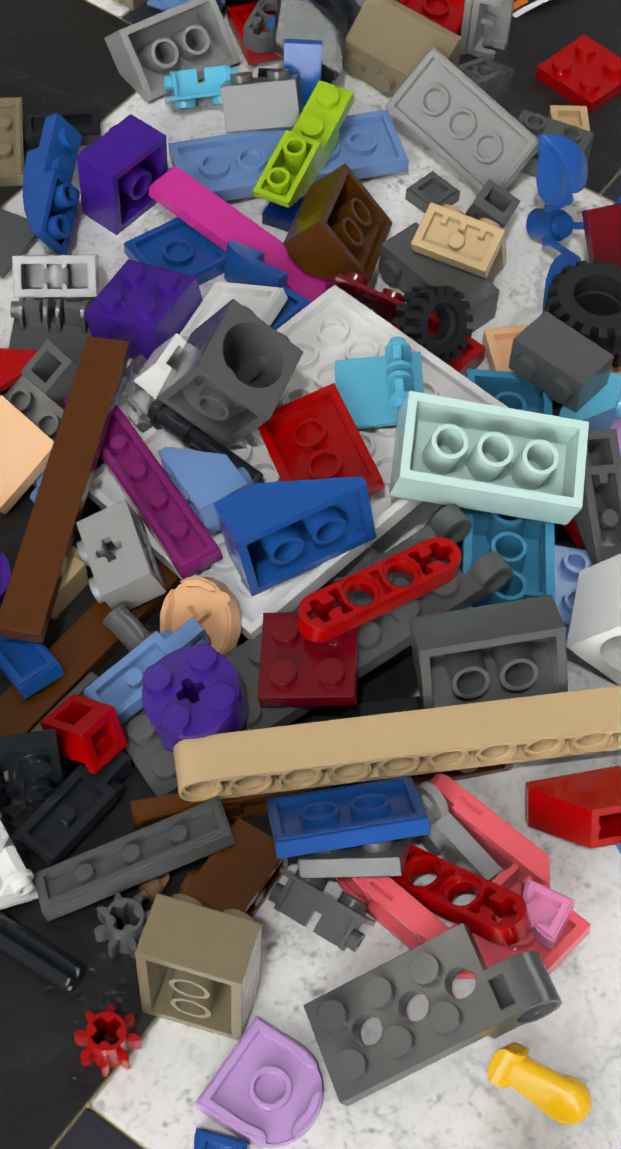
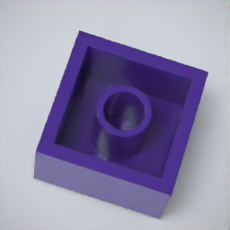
(118, 173)
(143, 306)

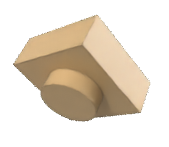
(570, 115)

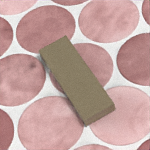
(11, 142)

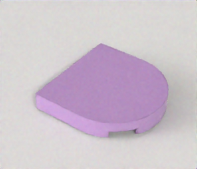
(265, 1088)

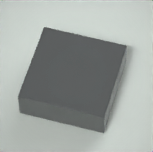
(431, 189)

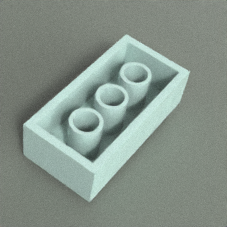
(489, 458)

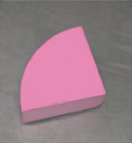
(547, 912)

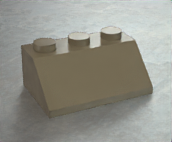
(391, 42)

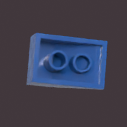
(293, 526)

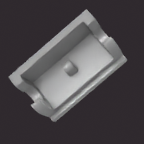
(485, 24)

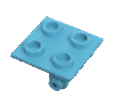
(379, 384)

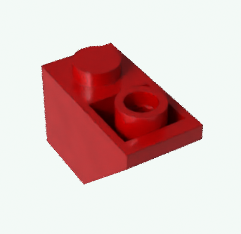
(577, 806)

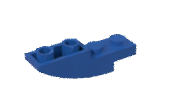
(47, 184)

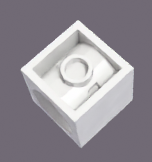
(597, 617)

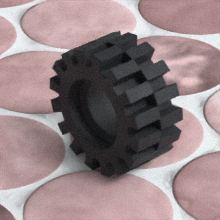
(451, 319)

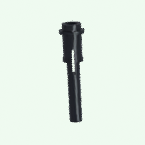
(166, 418)

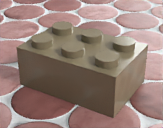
(199, 965)

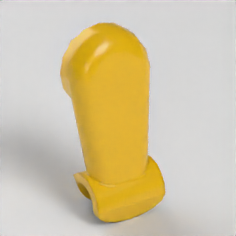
(557, 1095)

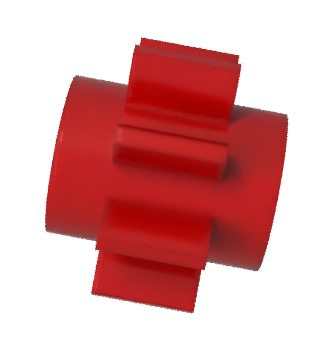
(111, 1026)

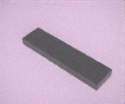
(133, 859)

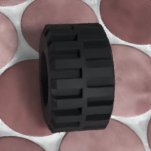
(590, 303)

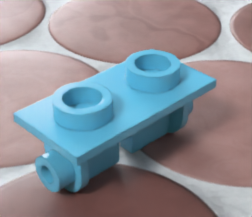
(187, 89)

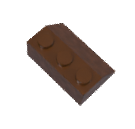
(338, 227)

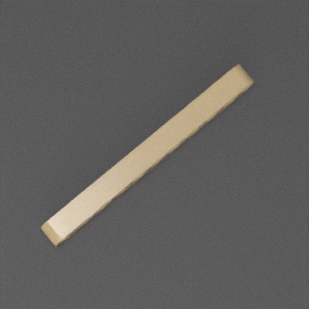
(398, 744)

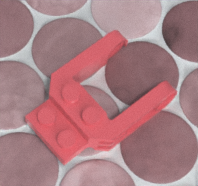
(508, 848)

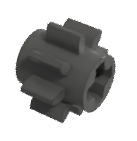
(120, 914)

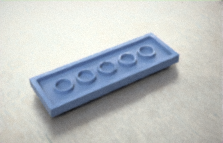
(235, 161)

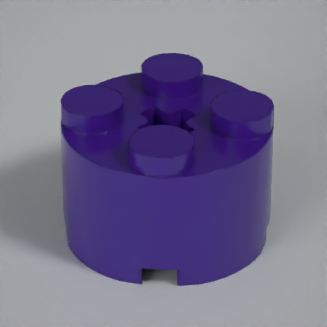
(193, 695)

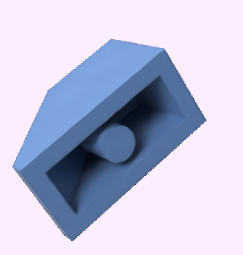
(203, 480)

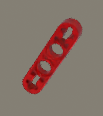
(375, 583)
(477, 915)

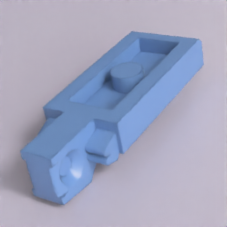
(123, 682)

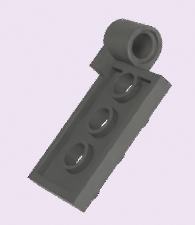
(502, 1000)

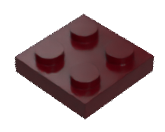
(306, 671)

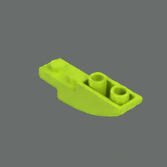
(307, 147)

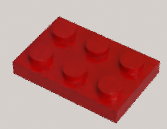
(318, 441)

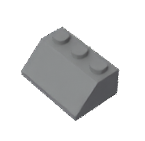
(173, 40)

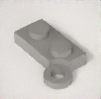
(450, 838)

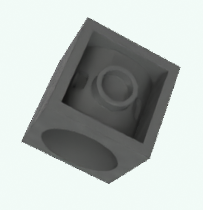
(207, 391)

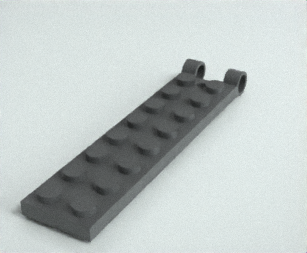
(378, 642)

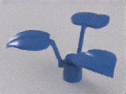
(559, 174)

